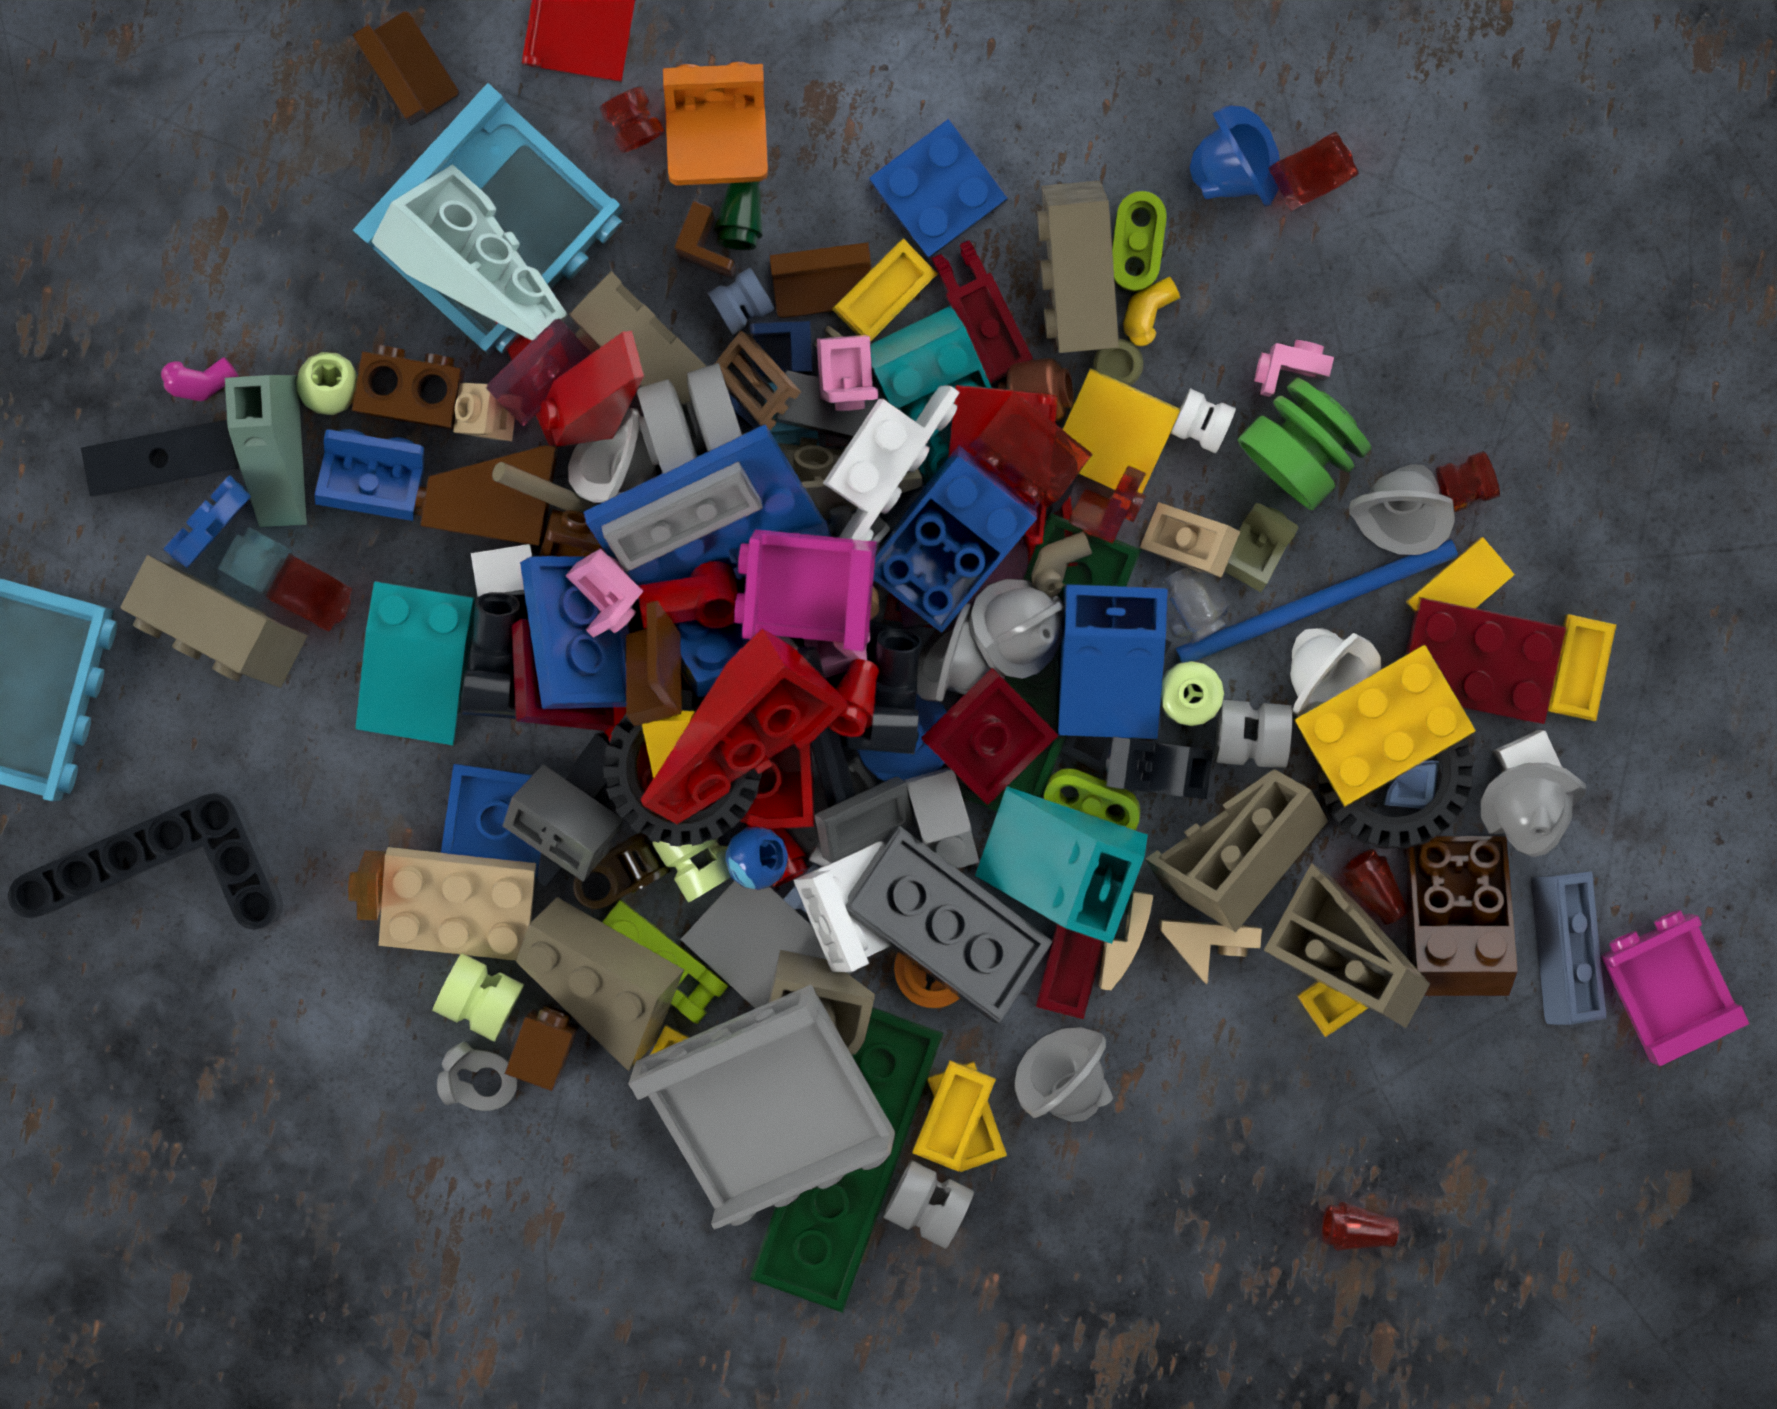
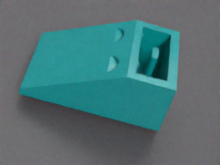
(917, 362)
(1063, 863)

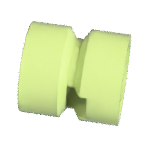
(690, 880)
(478, 997)

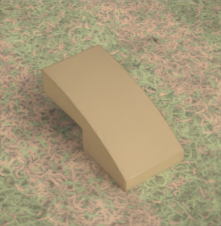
(1119, 954)

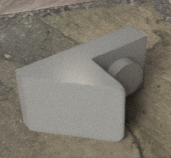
(943, 816)

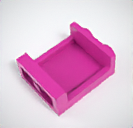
(807, 587)
(1672, 988)

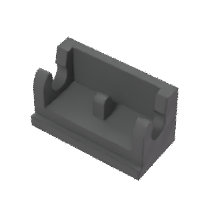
(562, 822)

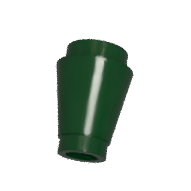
(740, 217)

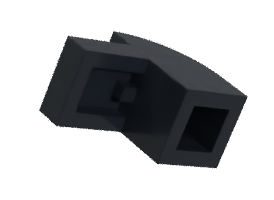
(1159, 768)

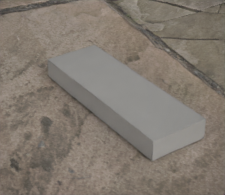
(682, 516)

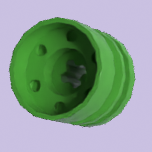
(1304, 443)

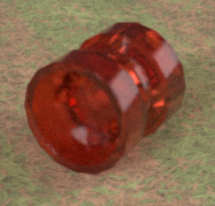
(631, 119)
(1468, 481)

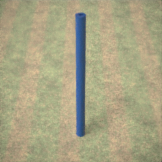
(1316, 602)

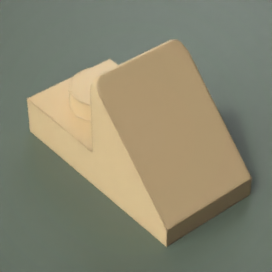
(1190, 540)
(1195, 938)

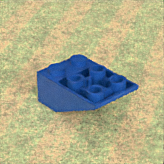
(952, 539)
(1112, 661)

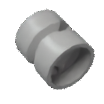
(1270, 736)
(928, 1204)

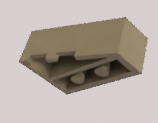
(1078, 266)
(1242, 851)
(1343, 948)

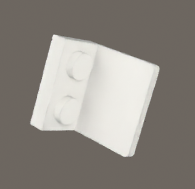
(824, 898)

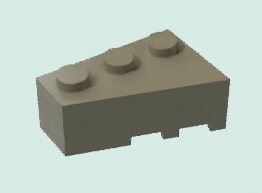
(613, 310)
(211, 624)
(600, 978)

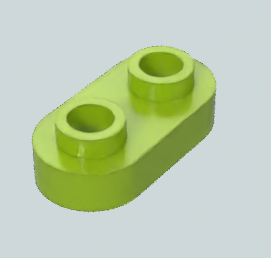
(1138, 242)
(1093, 797)

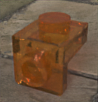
(367, 885)

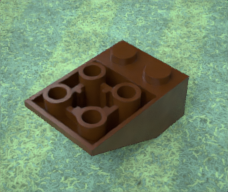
(1461, 915)

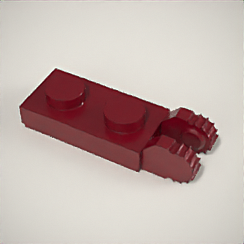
(984, 315)

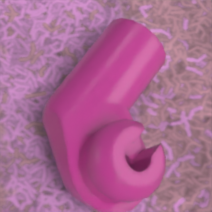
(195, 384)

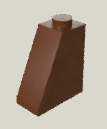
(478, 506)

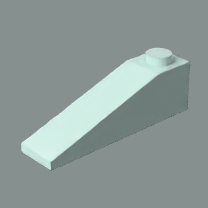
(454, 244)

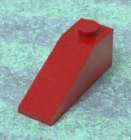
(594, 394)

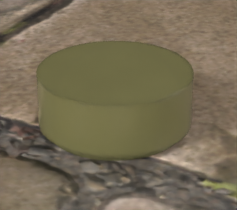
(1120, 363)

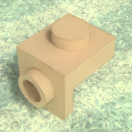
(481, 414)

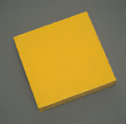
(1118, 428)

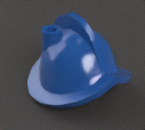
(1236, 157)

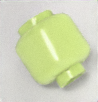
(1178, 707)

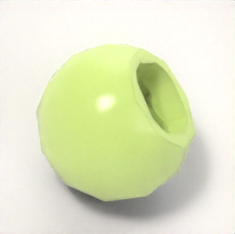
(327, 383)

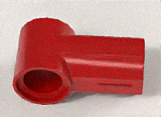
(703, 597)

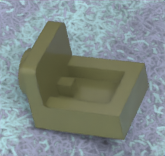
(1260, 546)

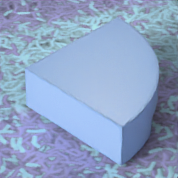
(1415, 787)

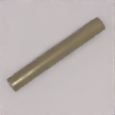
(540, 488)

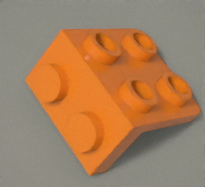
(715, 123)

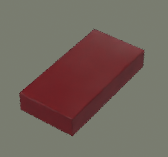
(1069, 973)

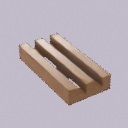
(775, 399)

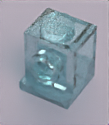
(254, 560)

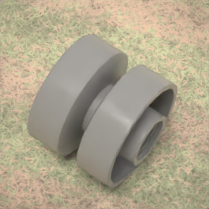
(679, 430)

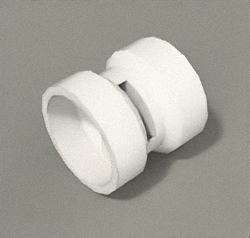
(1192, 416)

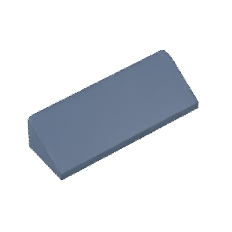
(1568, 948)

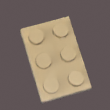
(455, 903)

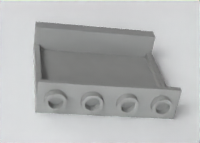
(766, 1106)

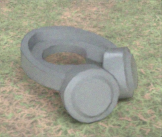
(454, 1090)

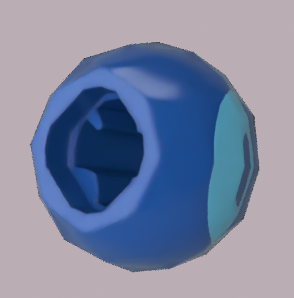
(756, 858)

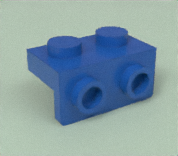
(370, 474)

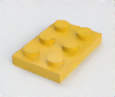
(1384, 726)

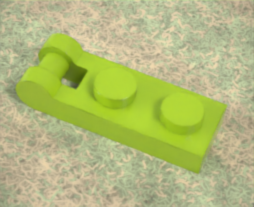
(637, 928)

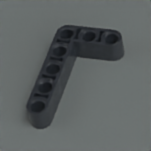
(153, 852)

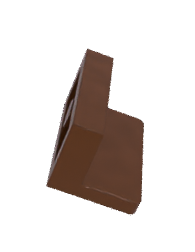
(407, 66)
(693, 239)
(817, 278)
(653, 669)

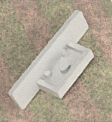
(882, 455)

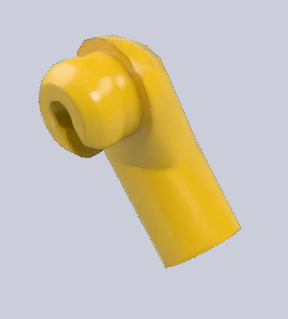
(1143, 309)

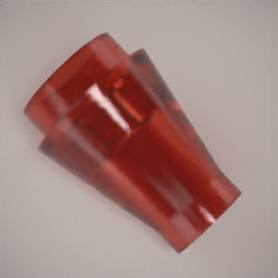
(1375, 885)
(1357, 1228)

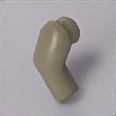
(1053, 561)

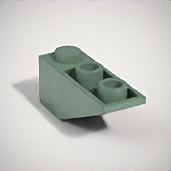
(268, 445)

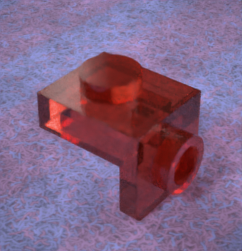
(1314, 171)
(1105, 516)
(310, 593)

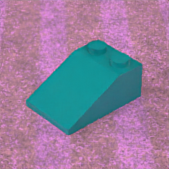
(414, 663)

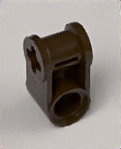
(624, 871)

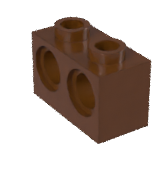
(406, 400)
(542, 1047)

